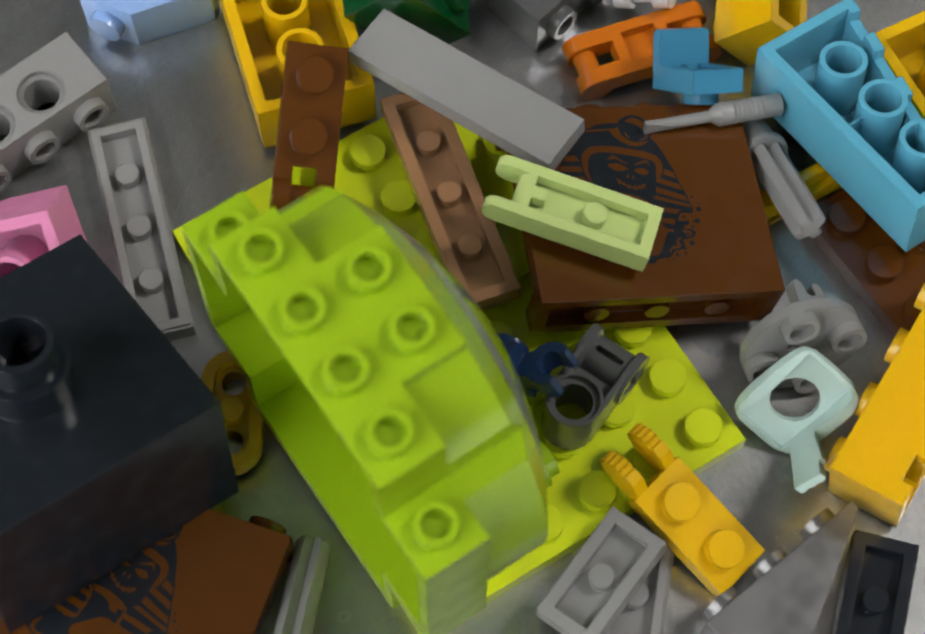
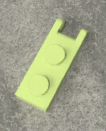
(575, 213)

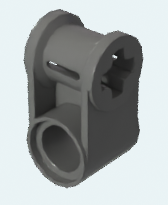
(597, 385)

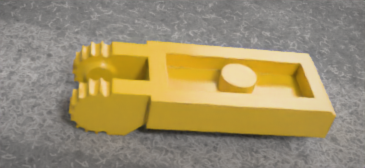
(684, 513)

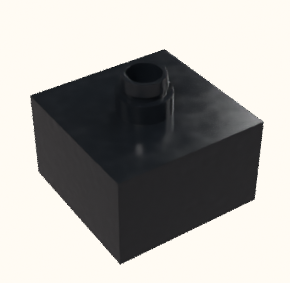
(98, 432)

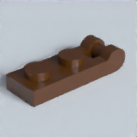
(308, 118)

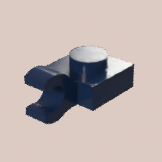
(536, 366)

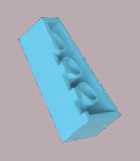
(851, 115)

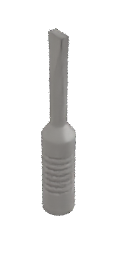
(723, 113)

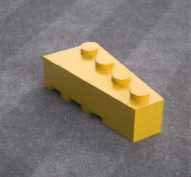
(885, 451)

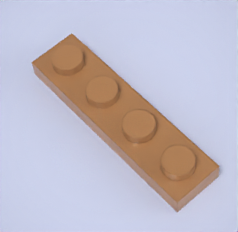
(450, 200)

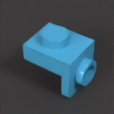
(684, 66)

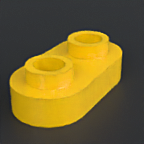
(239, 413)

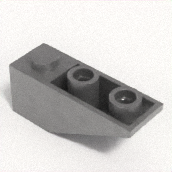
(789, 585)

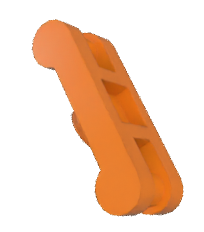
(630, 48)

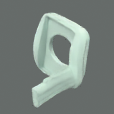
(803, 433)

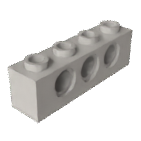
(50, 75)

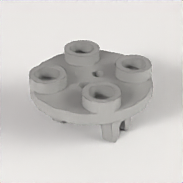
(807, 321)

